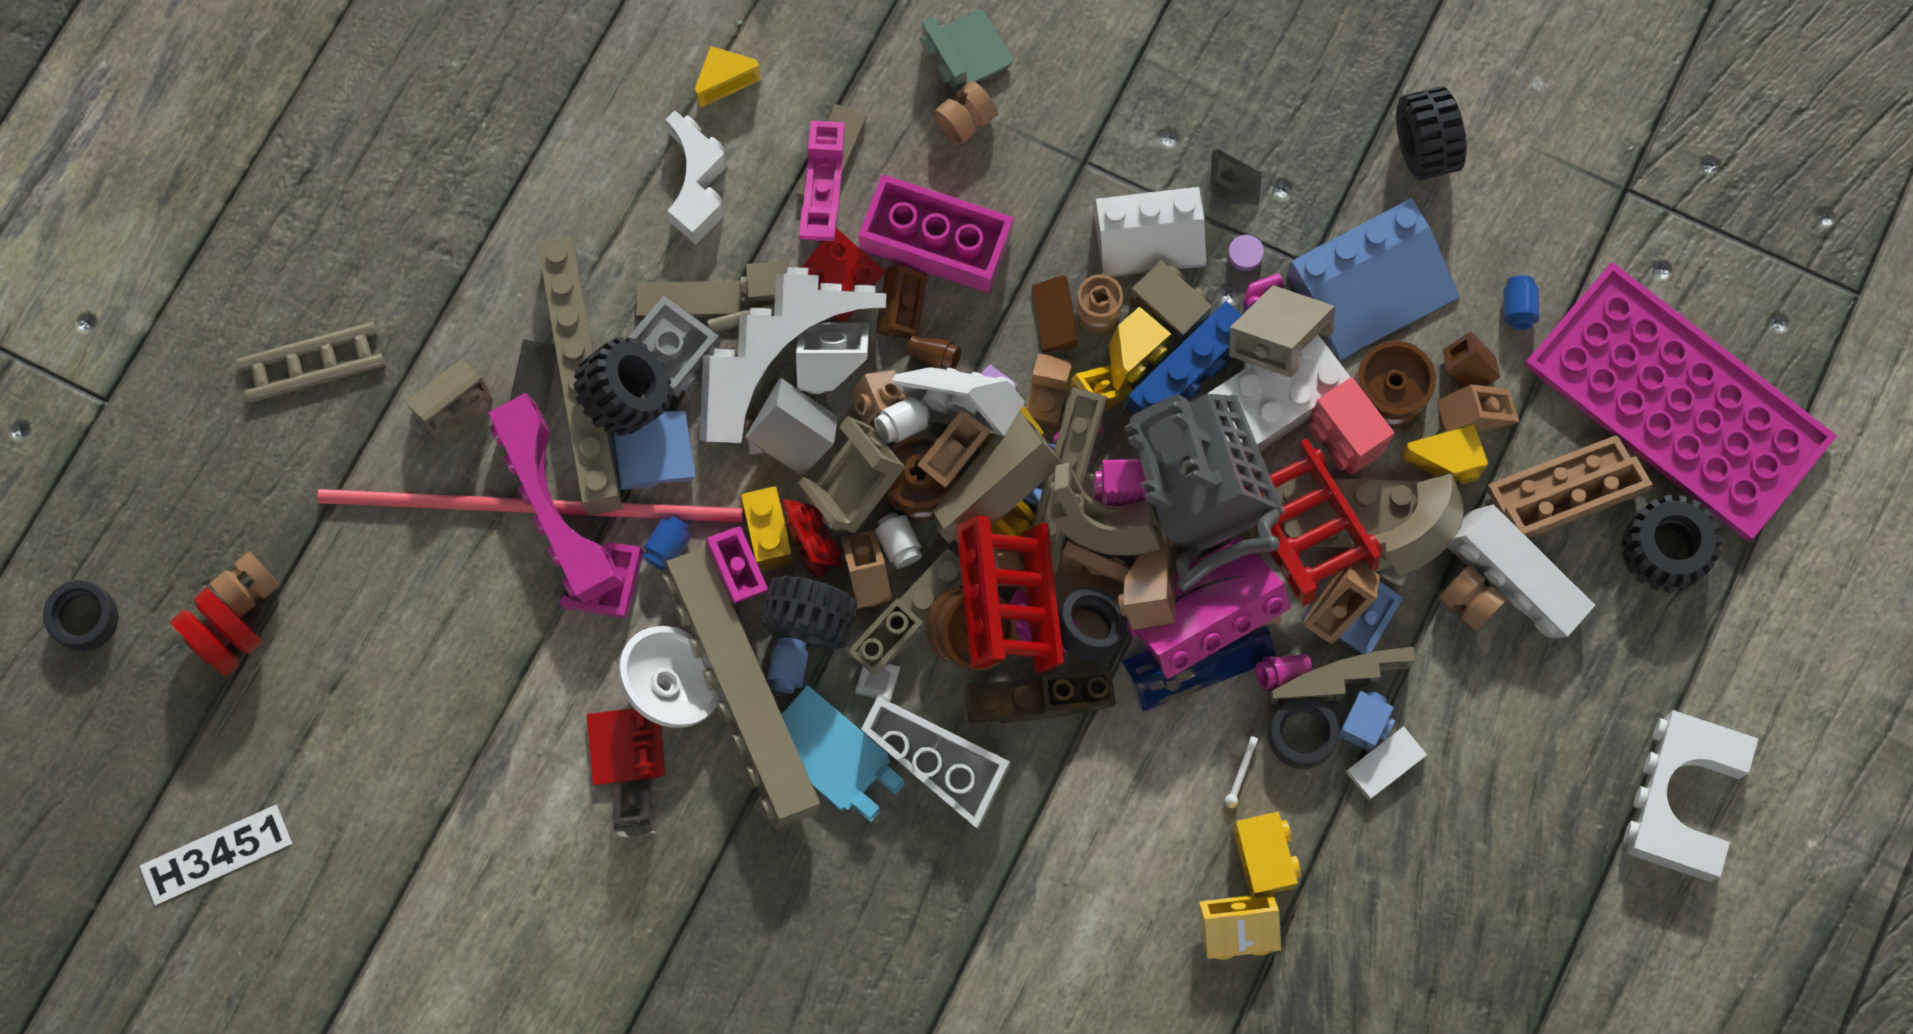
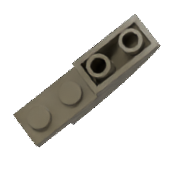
(906, 616)

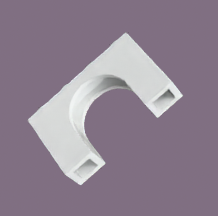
(1656, 831)

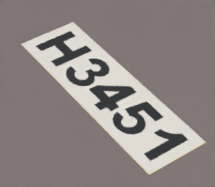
(215, 854)

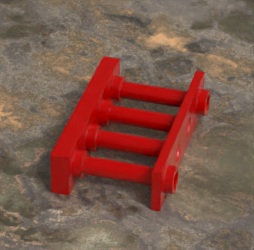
(1305, 580)
(982, 599)

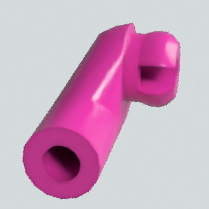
(1258, 288)

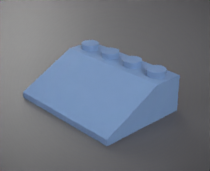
(1376, 278)

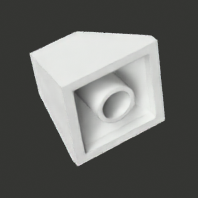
(830, 354)

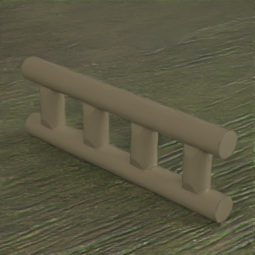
(291, 354)

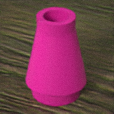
(1279, 670)

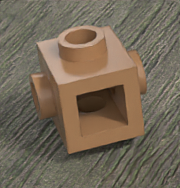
(875, 394)

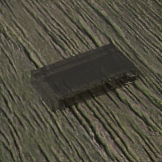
(535, 372)

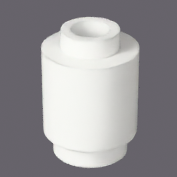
(902, 420)
(898, 540)

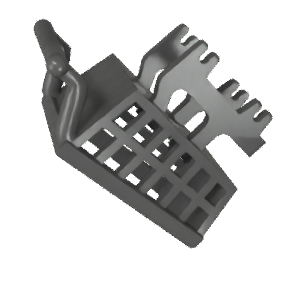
(1211, 500)

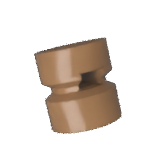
(969, 109)
(1099, 303)
(233, 591)
(1473, 598)

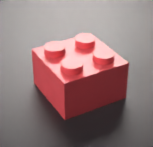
(1350, 427)

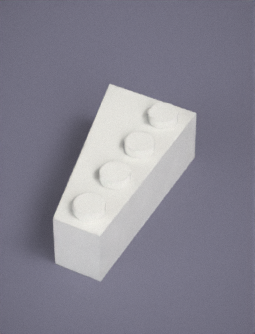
(1520, 571)
(946, 763)

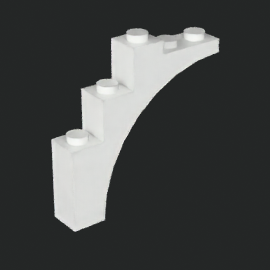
(732, 380)

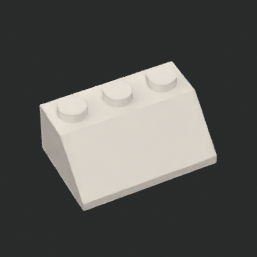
(1148, 228)
(948, 391)

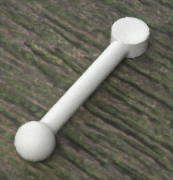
(1231, 800)

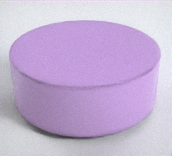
(1245, 253)

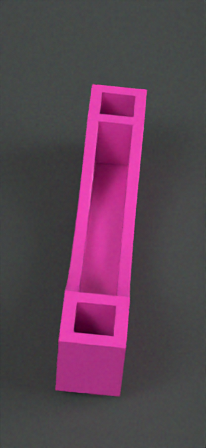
(525, 437)

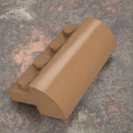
(1570, 487)

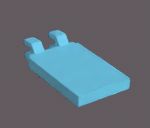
(838, 754)

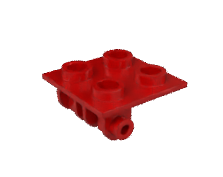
(842, 264)
(808, 530)
(624, 747)

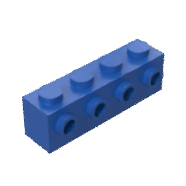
(1190, 364)

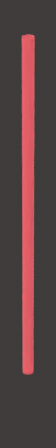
(518, 505)

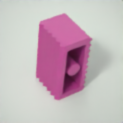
(1119, 482)

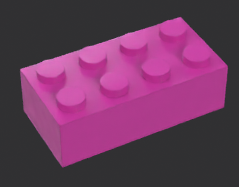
(935, 233)

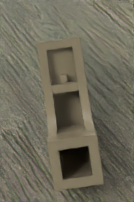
(1102, 527)
(1426, 530)

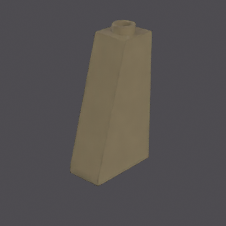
(998, 477)

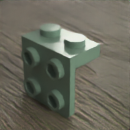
(965, 49)

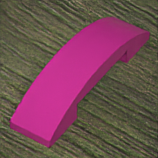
(823, 181)

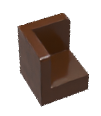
(1471, 361)

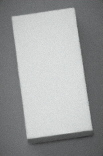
(1386, 763)

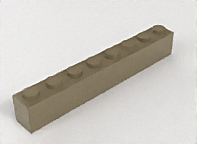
(573, 344)
(741, 688)

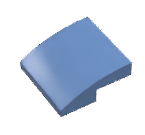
(655, 453)
(1370, 625)

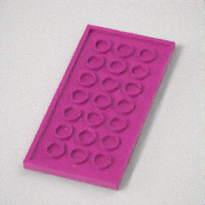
(1680, 401)

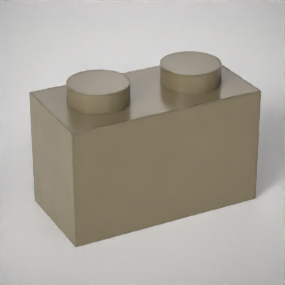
(1171, 301)

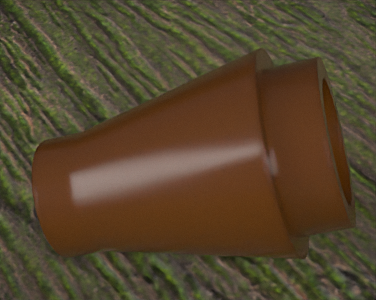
(934, 352)

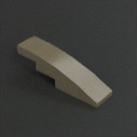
(1329, 681)

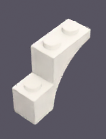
(697, 206)

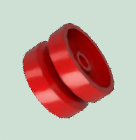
(211, 636)

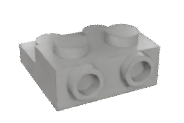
(677, 341)

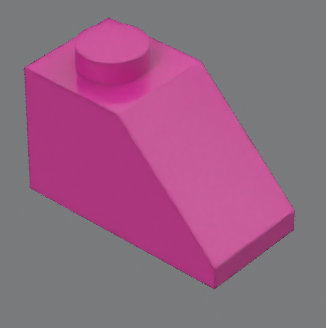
(736, 565)

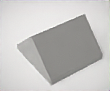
(793, 428)

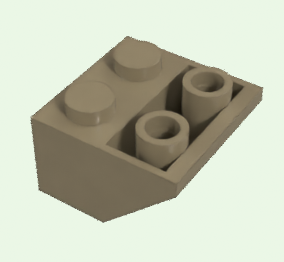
(450, 400)

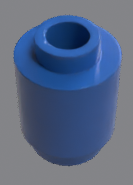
(1521, 302)
(666, 542)

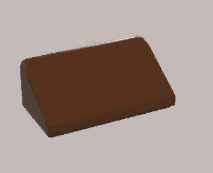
(904, 302)
(1055, 314)

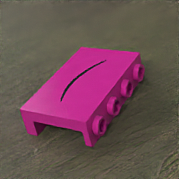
(1216, 612)

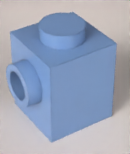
(1367, 720)

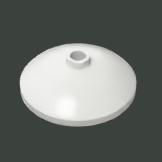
(665, 658)

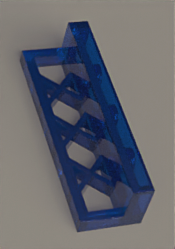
(1234, 659)

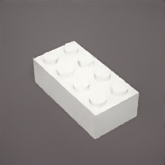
(1281, 403)

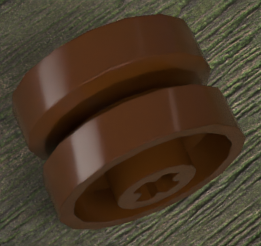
(1409, 372)
(913, 496)
(948, 629)

